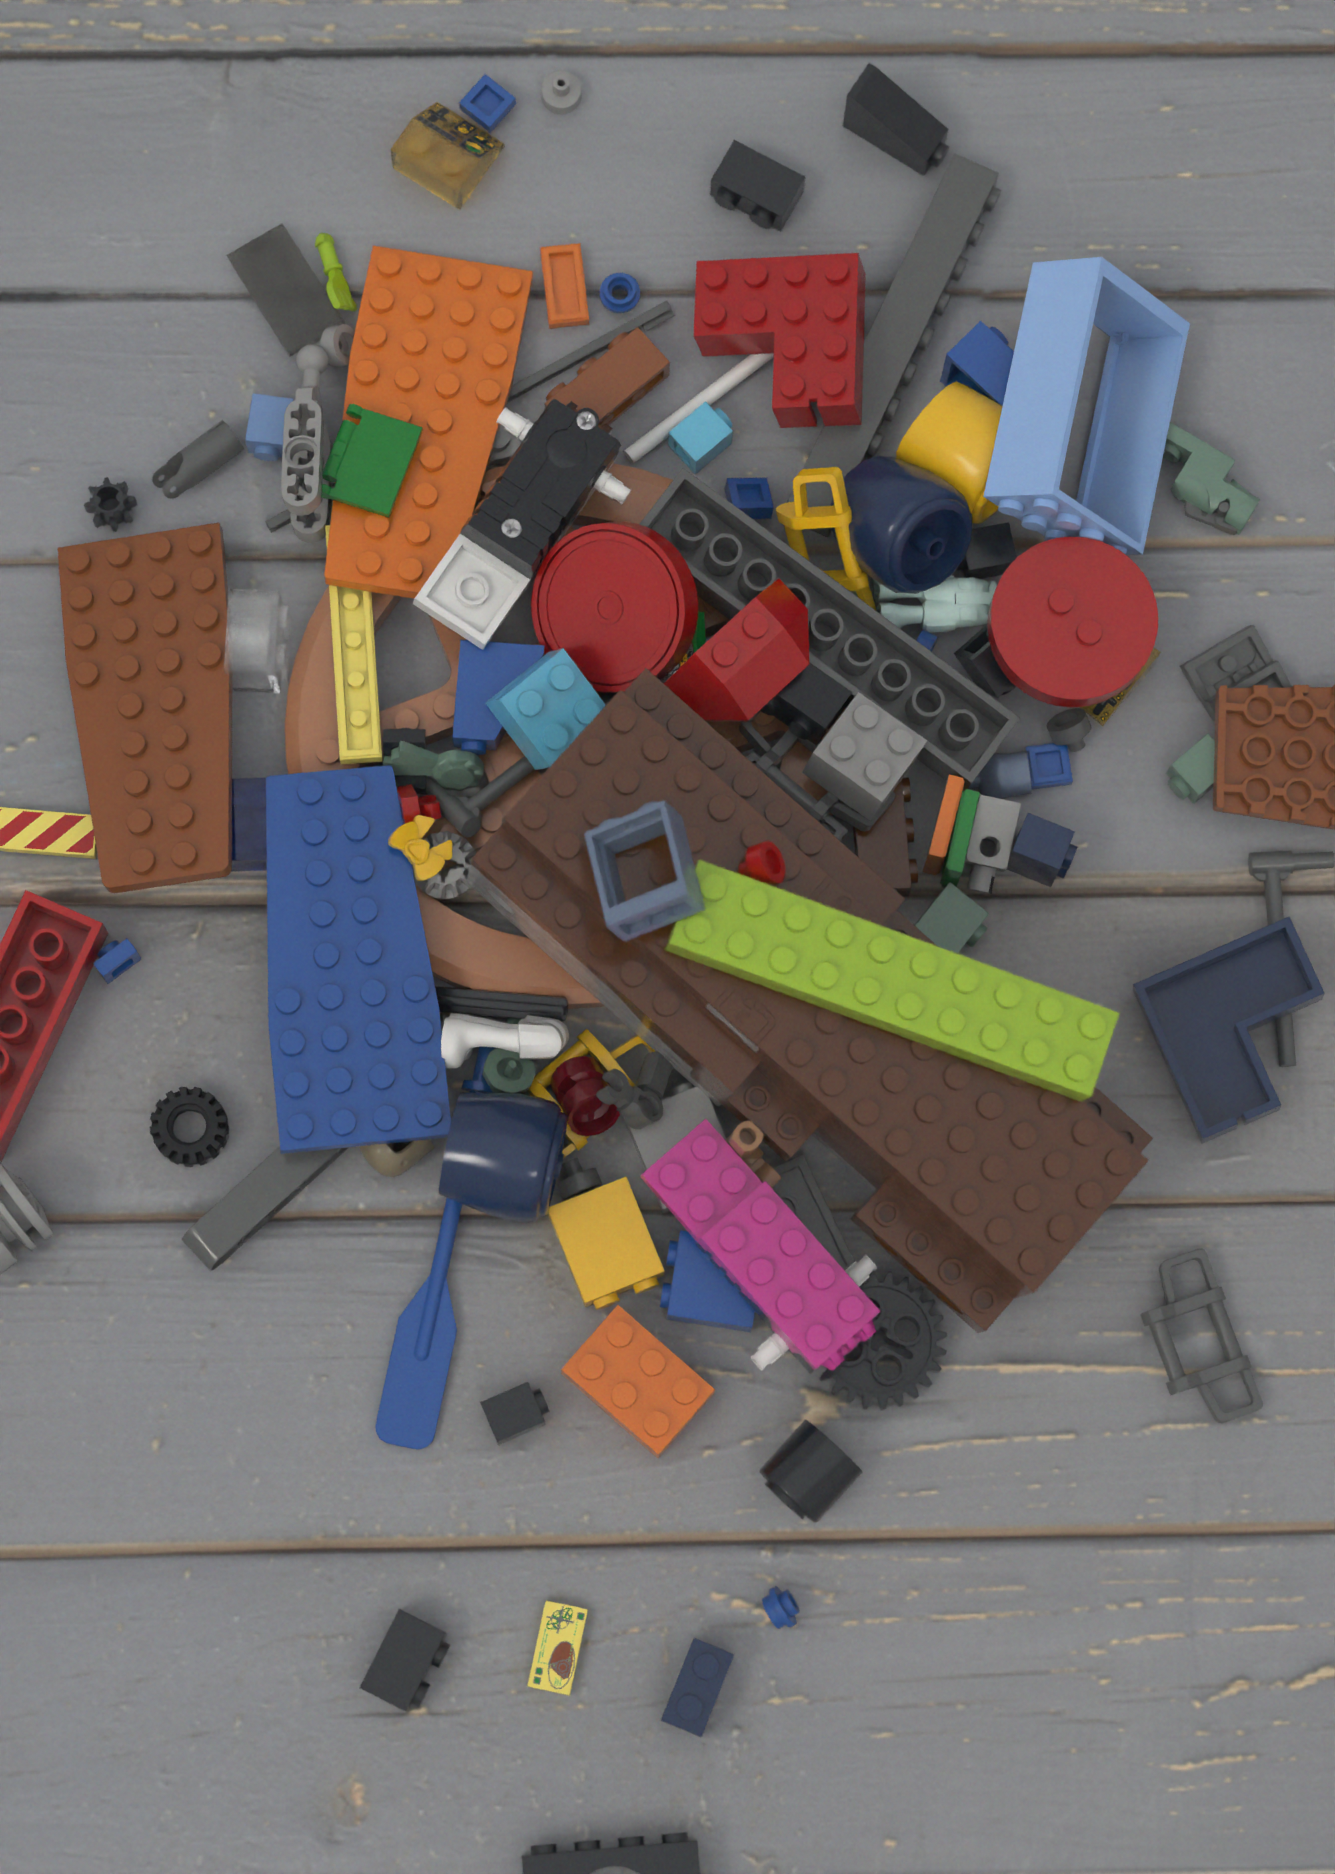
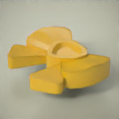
(409, 840)

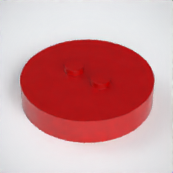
(615, 603)
(1072, 621)

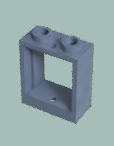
(656, 907)

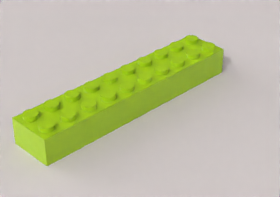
(895, 982)

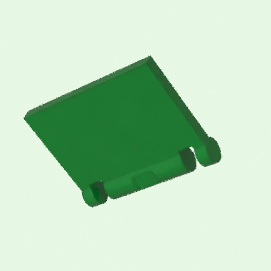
(370, 460)

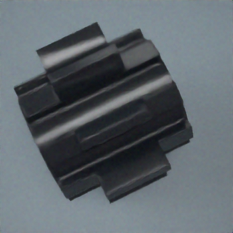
(114, 516)

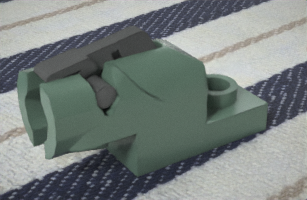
(1204, 483)

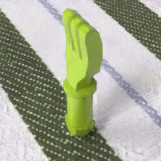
(337, 286)

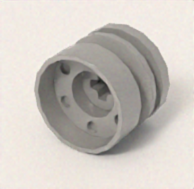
(17, 1214)

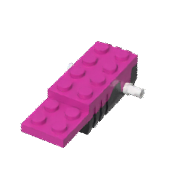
(765, 1252)

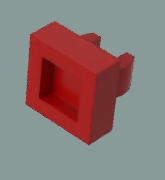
(413, 806)

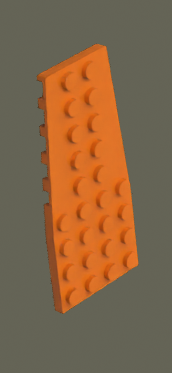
(440, 353)

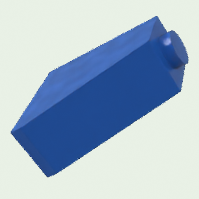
(479, 679)

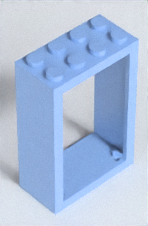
(1129, 412)

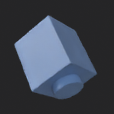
(266, 426)

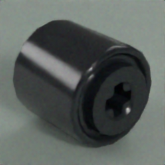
(809, 1472)

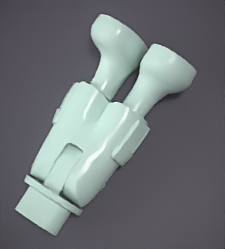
(944, 608)

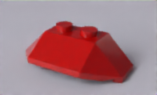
(747, 658)

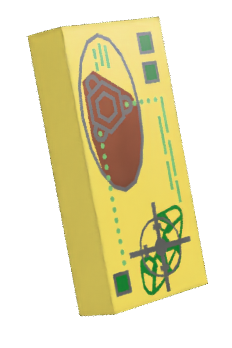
(557, 1648)

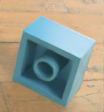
(546, 707)

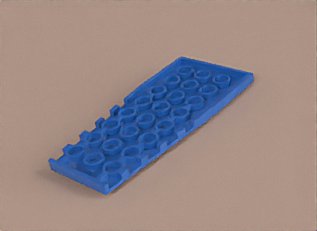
(348, 968)

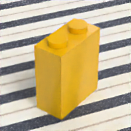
(606, 1244)

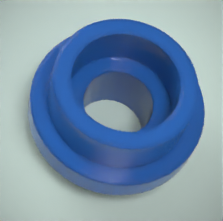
(615, 282)
(781, 1607)

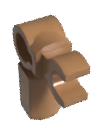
(745, 1143)

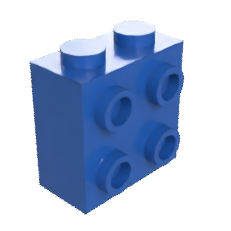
(701, 1291)

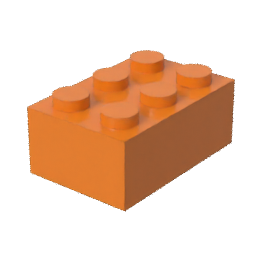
(637, 1381)

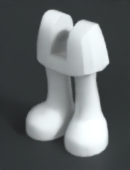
(531, 1037)

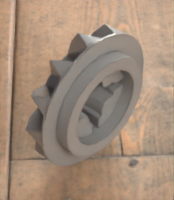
(455, 882)

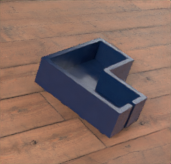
(1204, 1020)

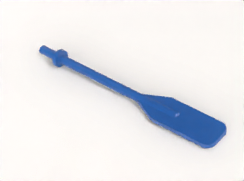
(425, 1335)

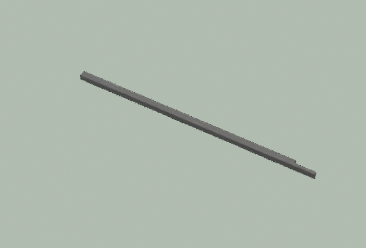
(647, 320)

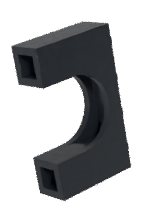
(671, 1856)

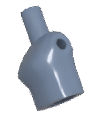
(1004, 776)

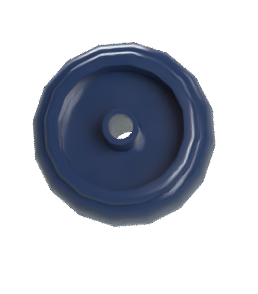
(905, 524)
(504, 1154)

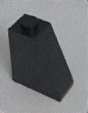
(894, 121)

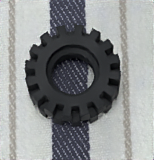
(181, 1102)

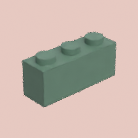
(953, 920)

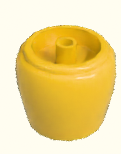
(956, 442)

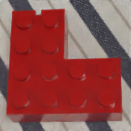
(804, 313)

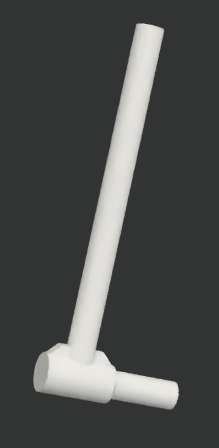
(710, 395)

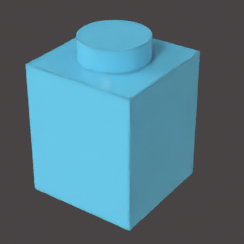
(701, 436)

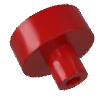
(764, 863)

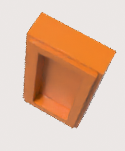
(564, 285)

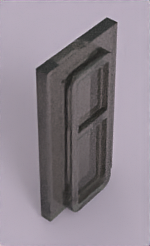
(285, 289)

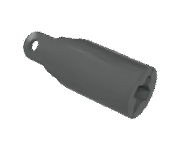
(198, 460)

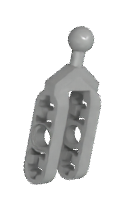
(298, 440)

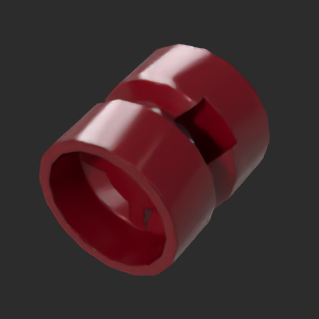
(576, 1089)

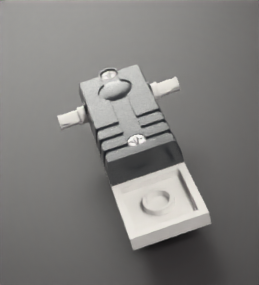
(521, 518)

